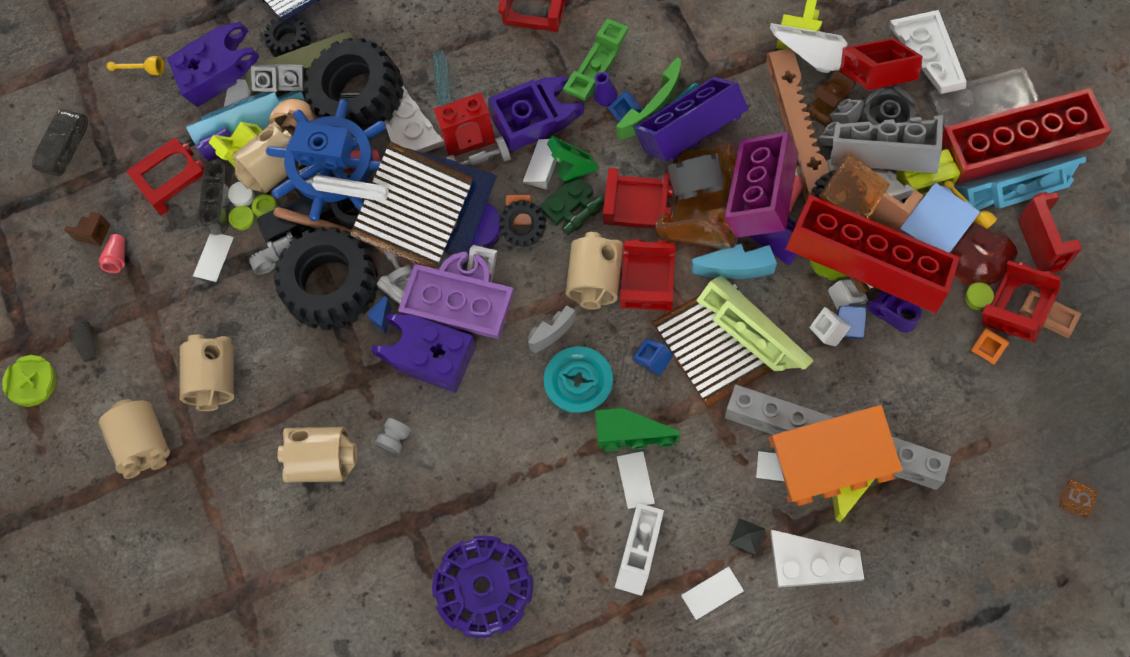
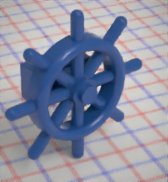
(326, 147)

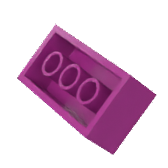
(762, 185)

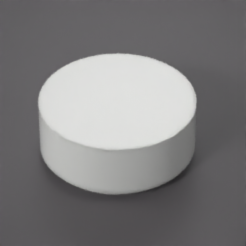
(240, 195)

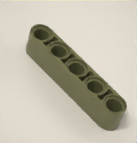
(301, 56)

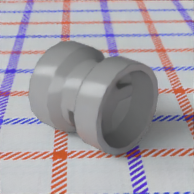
(394, 433)

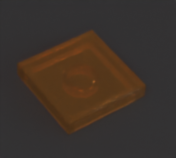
(855, 187)

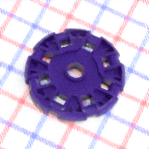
(482, 603)

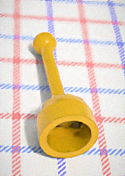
(153, 65)
(984, 218)

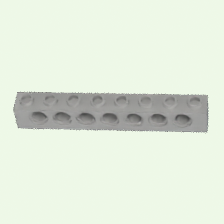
(777, 416)

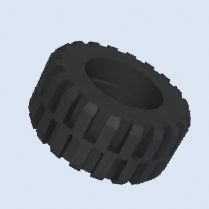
(339, 66)
(308, 254)

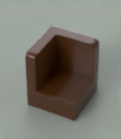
(90, 230)

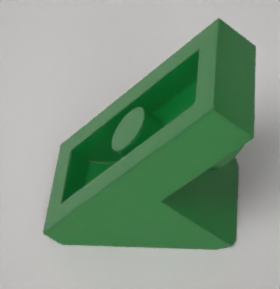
(572, 160)

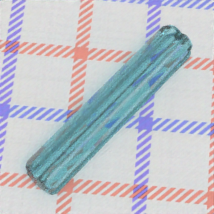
(441, 78)

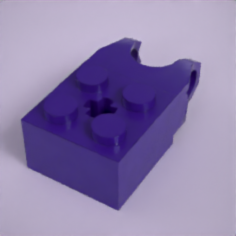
(211, 63)
(532, 111)
(420, 345)

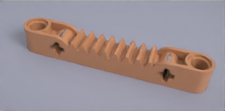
(785, 80)

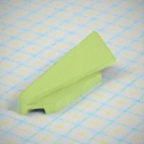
(752, 327)

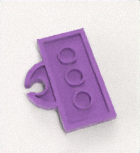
(458, 296)

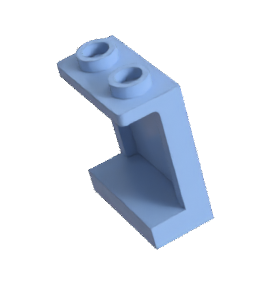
(940, 218)

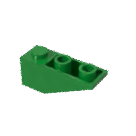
(625, 428)

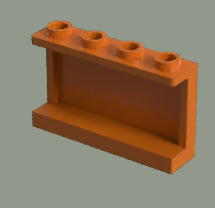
(836, 455)

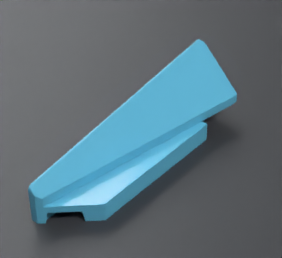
(251, 110)
(1021, 183)

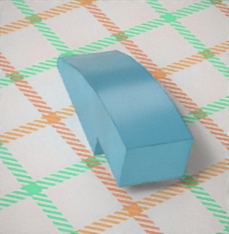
(735, 263)

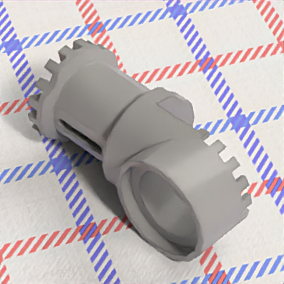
(266, 259)

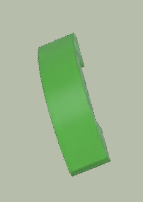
(599, 59)
(663, 98)

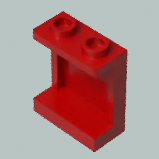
(635, 200)
(1043, 237)
(647, 275)

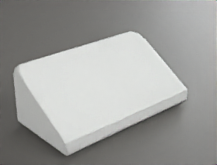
(540, 166)

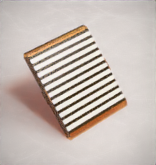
(418, 209)
(707, 352)

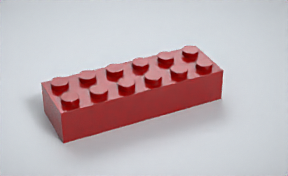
(1026, 135)
(873, 254)

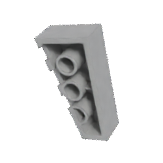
(891, 145)

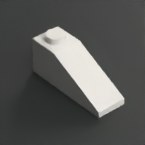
(816, 47)
(639, 549)

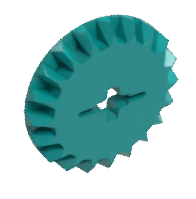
(570, 364)

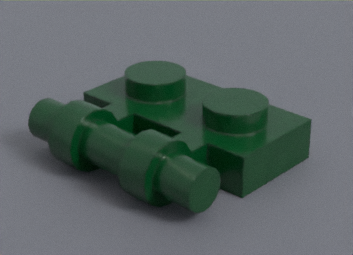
(567, 200)

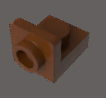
(836, 89)

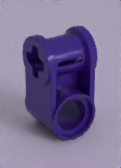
(892, 310)

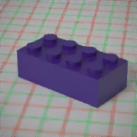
(691, 118)

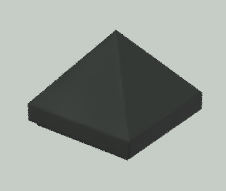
(747, 536)

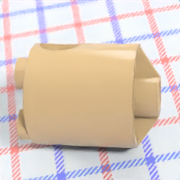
(255, 167)
(594, 271)
(206, 372)
(134, 437)
(317, 454)

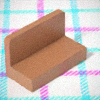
(894, 213)

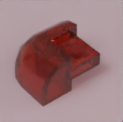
(983, 256)

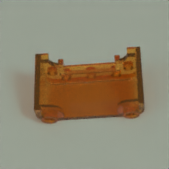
(702, 217)

